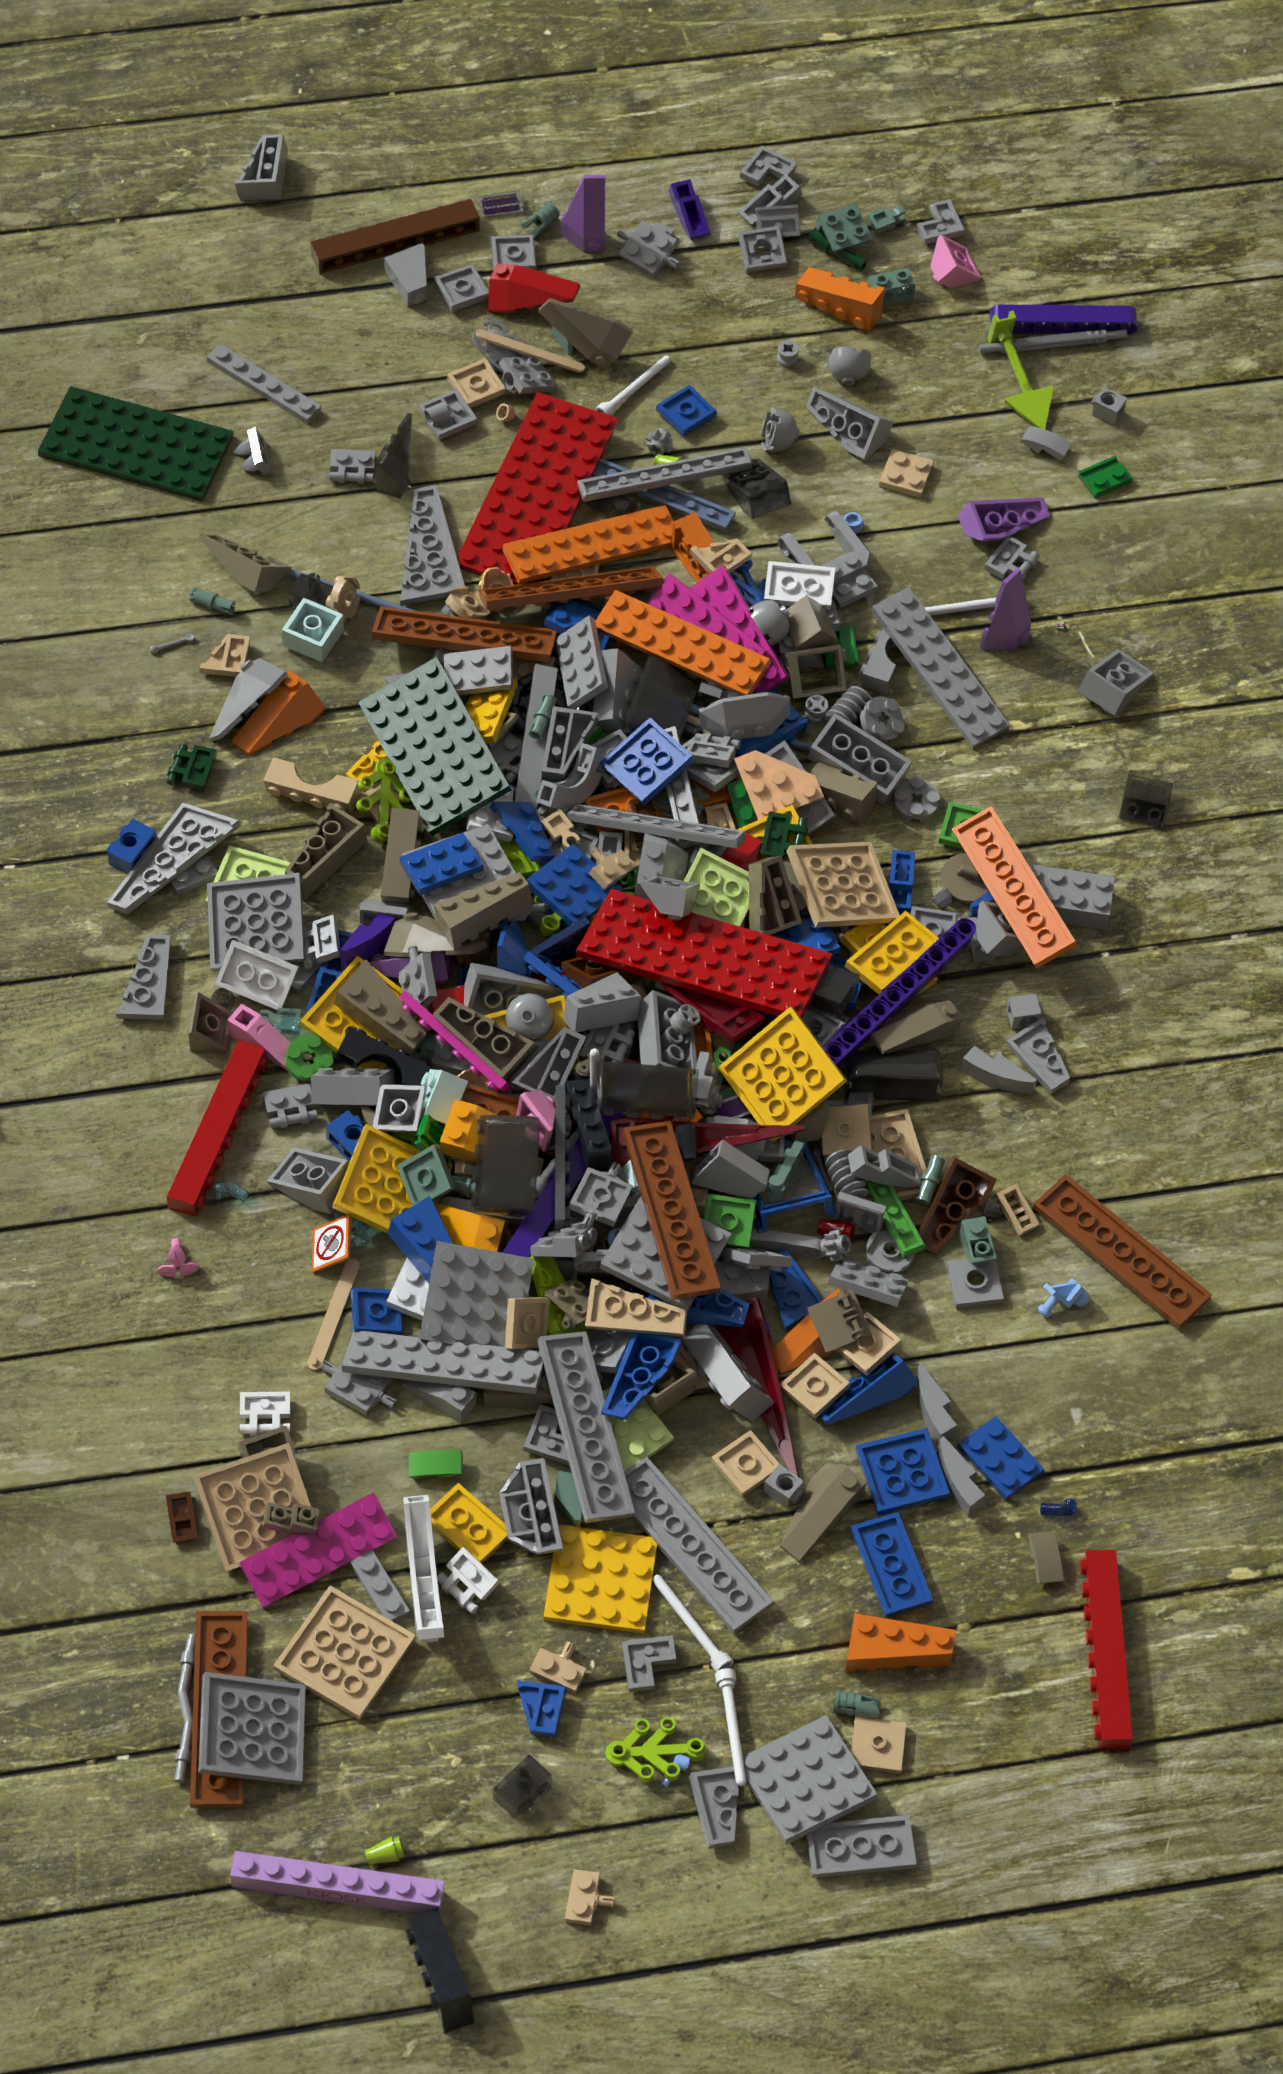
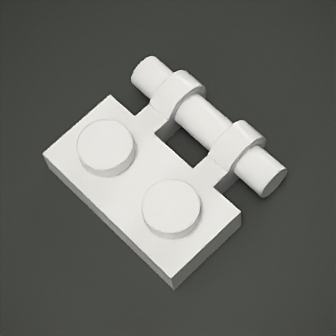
(263, 1406)
(473, 1575)

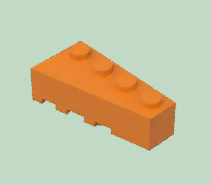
(841, 297)
(688, 533)
(897, 1644)

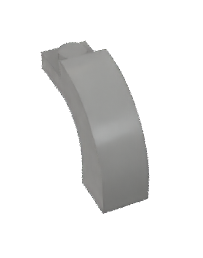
(577, 785)

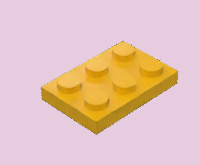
(468, 1523)

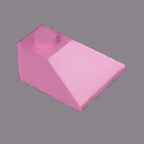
(953, 264)
(539, 1106)

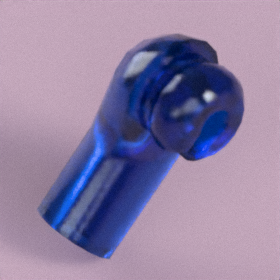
(1068, 1508)

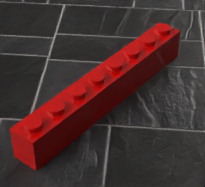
(217, 1128)
(1107, 1650)

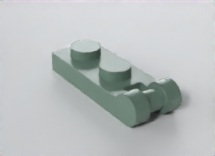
(784, 1172)

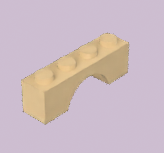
(284, 781)

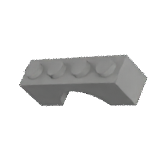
(879, 670)

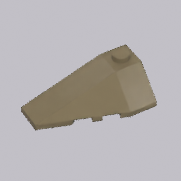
(248, 569)

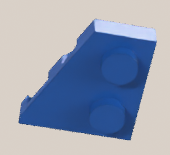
(567, 615)
(542, 1706)

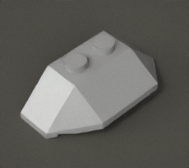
(745, 715)
(661, 858)
(530, 1509)

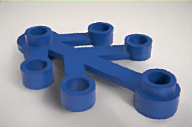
(750, 587)

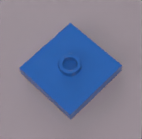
(686, 410)
(372, 1314)

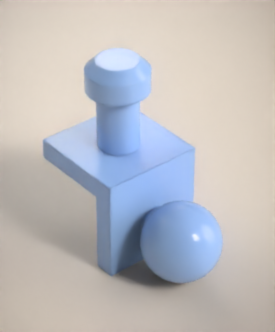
(1067, 1293)

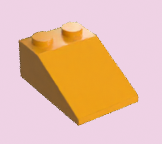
(460, 1130)
(473, 1229)

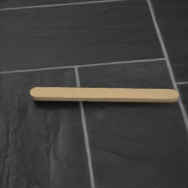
(530, 350)
(333, 1314)

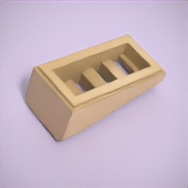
(1019, 1198)

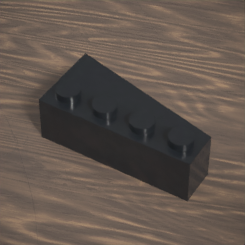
(440, 1970)

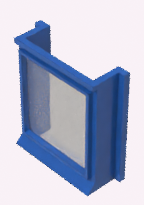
(803, 1190)

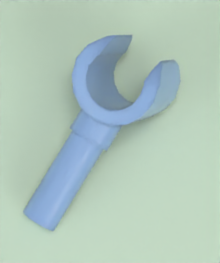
(683, 1763)

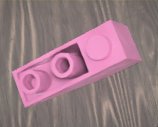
(255, 1029)

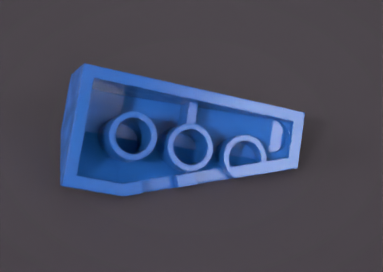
(512, 950)
(881, 1386)

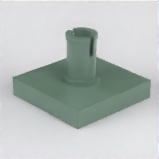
(426, 1175)

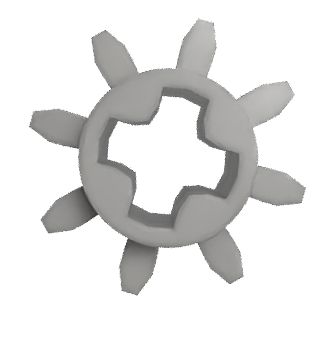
(659, 442)
(835, 1245)

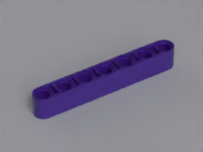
(1067, 318)

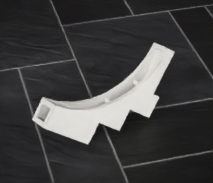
(423, 1568)

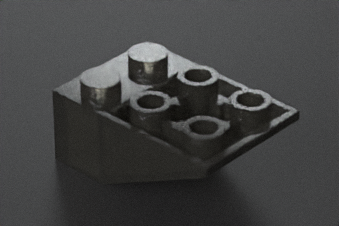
(758, 489)

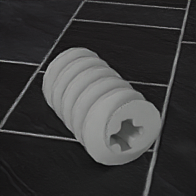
(850, 704)
(843, 1180)

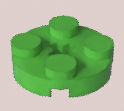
(296, 1053)

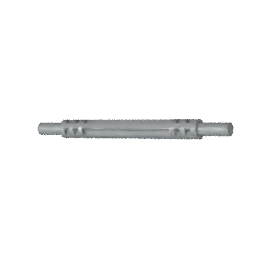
(1055, 341)

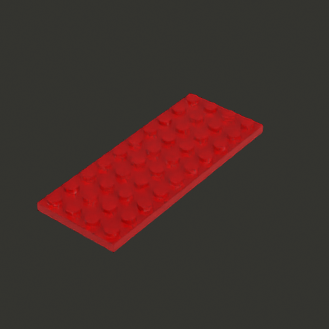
(537, 480)
(704, 955)

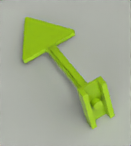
(1031, 403)

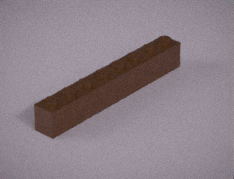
(395, 236)

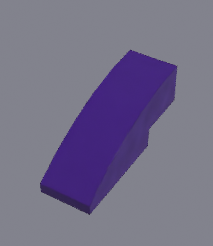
(689, 209)
(367, 940)

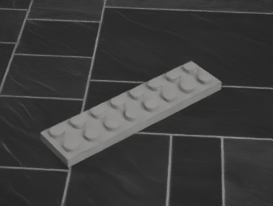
(940, 667)
(443, 1363)
(584, 1429)
(694, 1548)

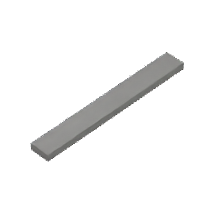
(664, 474)
(532, 749)
(657, 826)

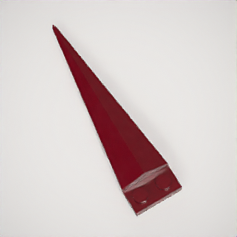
(719, 1016)
(708, 1134)
(755, 1349)

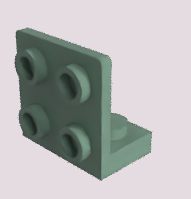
(844, 228)

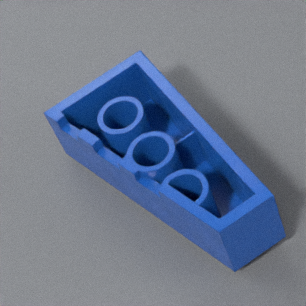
(417, 1233)

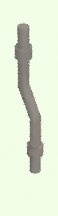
(184, 1755)

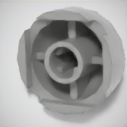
(848, 364)
(779, 430)
(771, 620)
(530, 1016)

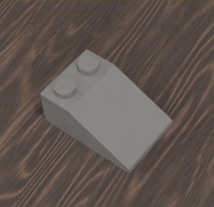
(1115, 681)
(310, 1178)

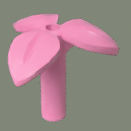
(177, 1259)

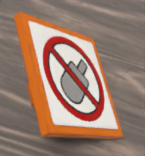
(331, 1243)

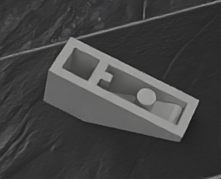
(450, 1399)

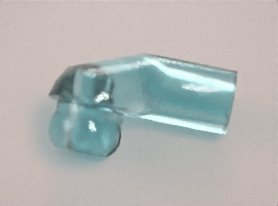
(232, 1188)

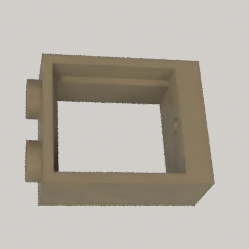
(792, 669)

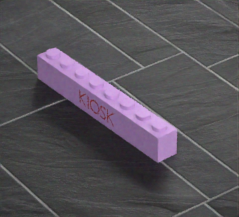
(336, 1883)

